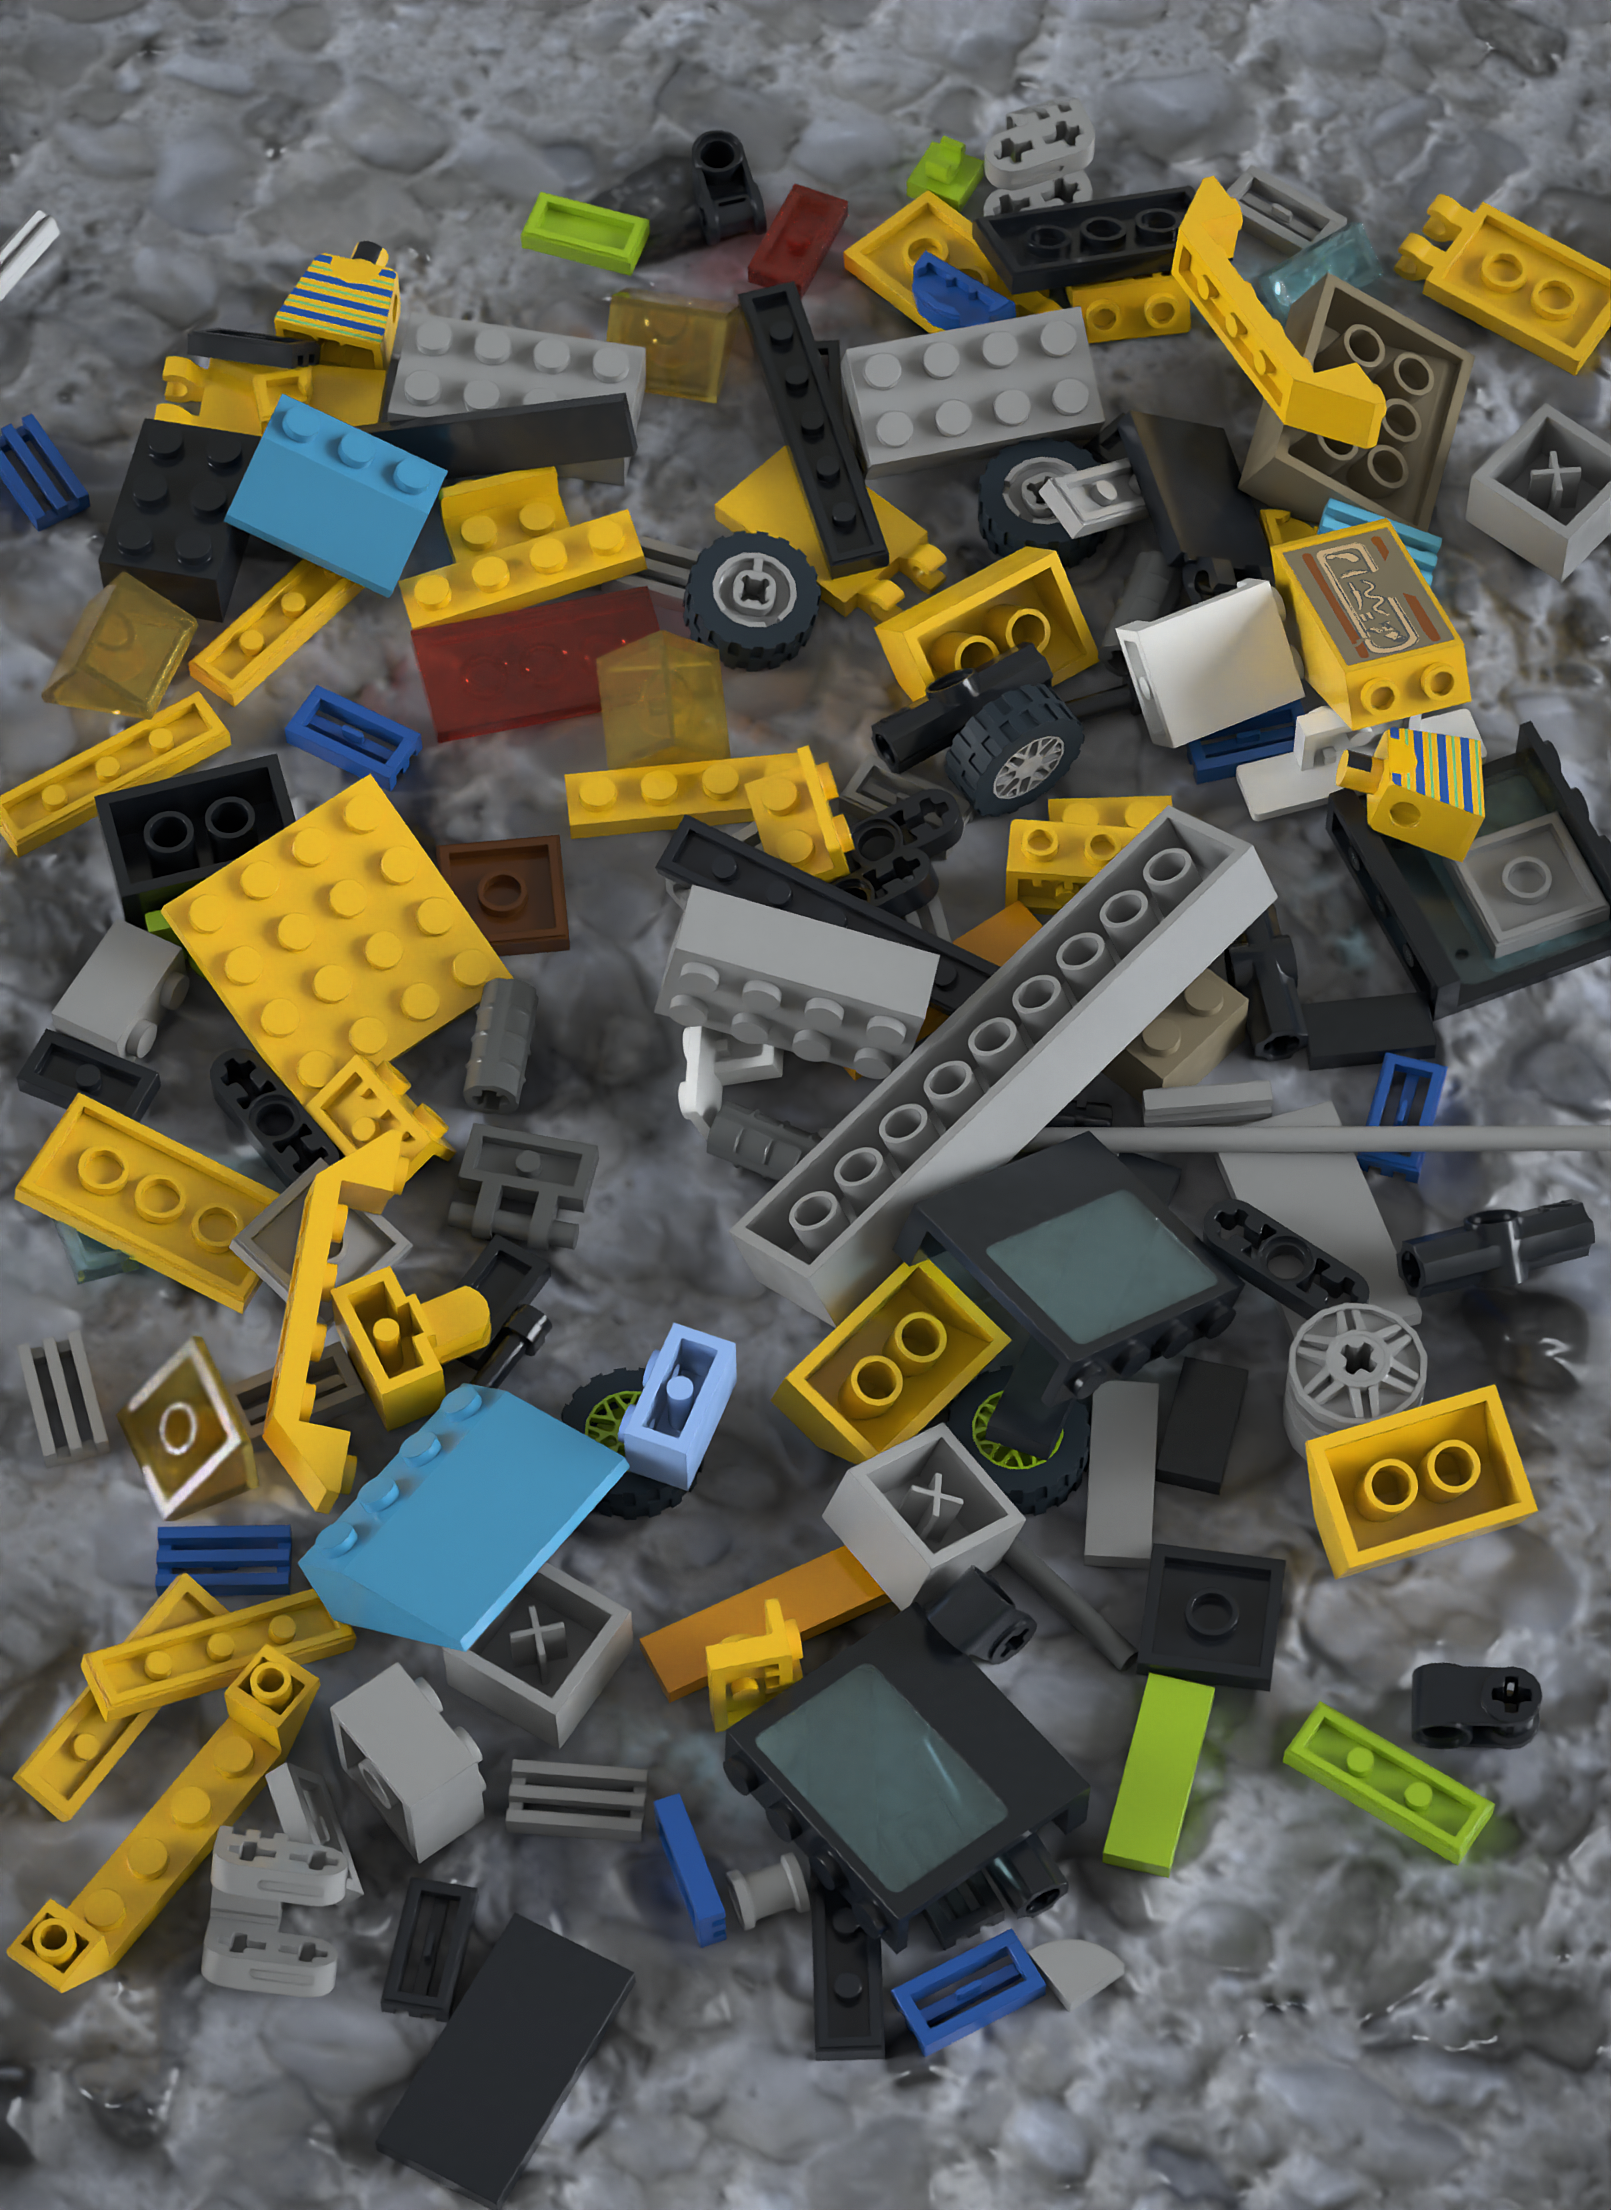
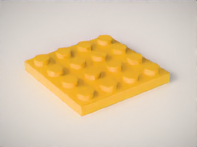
(336, 941)

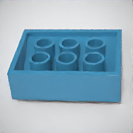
(459, 1519)

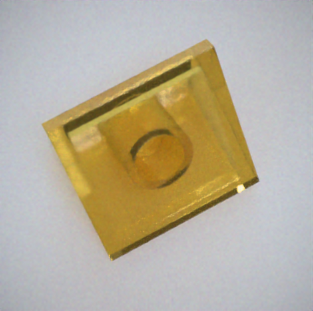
(683, 338)
(122, 652)
(662, 703)
(189, 1435)

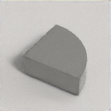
(1075, 1969)

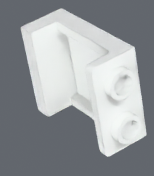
(1212, 663)

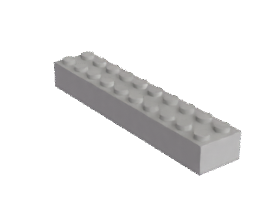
(1005, 1060)

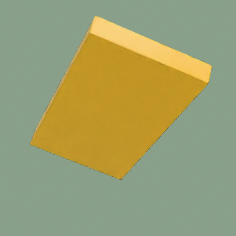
(148, 1199)

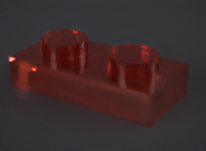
(798, 239)

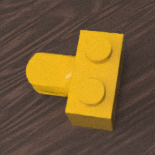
(404, 1343)

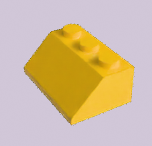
(986, 615)
(890, 1365)
(1416, 1481)

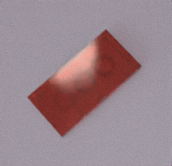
(525, 662)

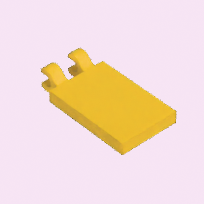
(890, 251)
(1511, 281)
(230, 400)
(774, 504)

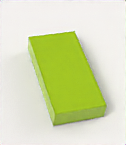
(585, 233)

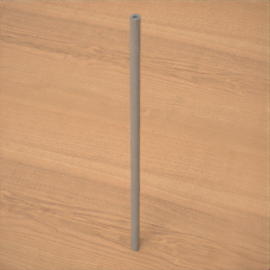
(1332, 1138)

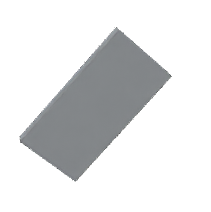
(1326, 1204)

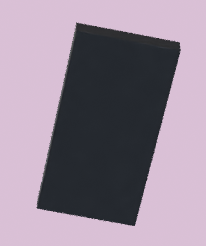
(1084, 240)
(506, 2062)

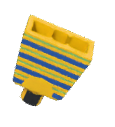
(346, 308)
(1420, 789)

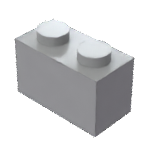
(123, 992)

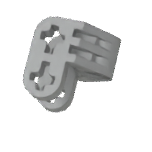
(1049, 151)
(248, 1893)

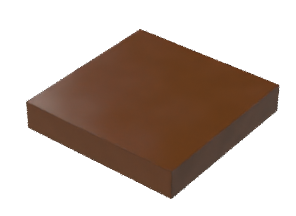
(511, 891)

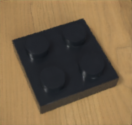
(1211, 1617)

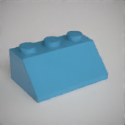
(335, 496)

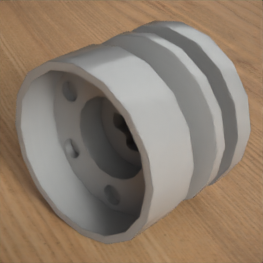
(1350, 1370)

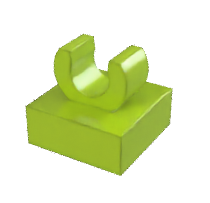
(946, 173)

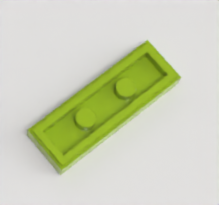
(1158, 1775)
(1388, 1783)

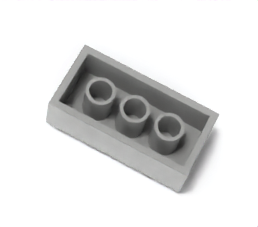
(485, 366)
(971, 392)
(796, 983)

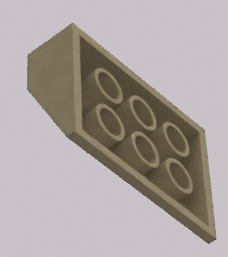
(1423, 393)

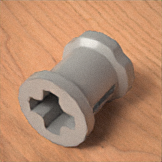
(768, 1891)

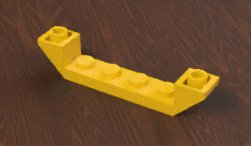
(1328, 403)
(308, 1451)
(177, 1833)

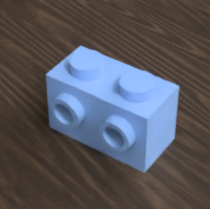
(679, 1406)

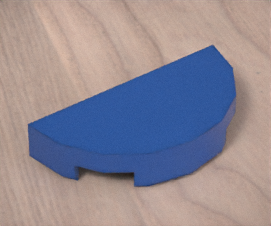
(953, 298)

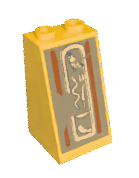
(1369, 626)

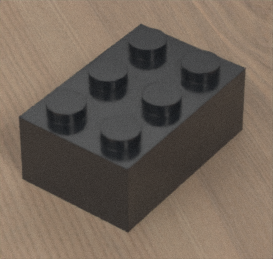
(173, 516)
(188, 828)

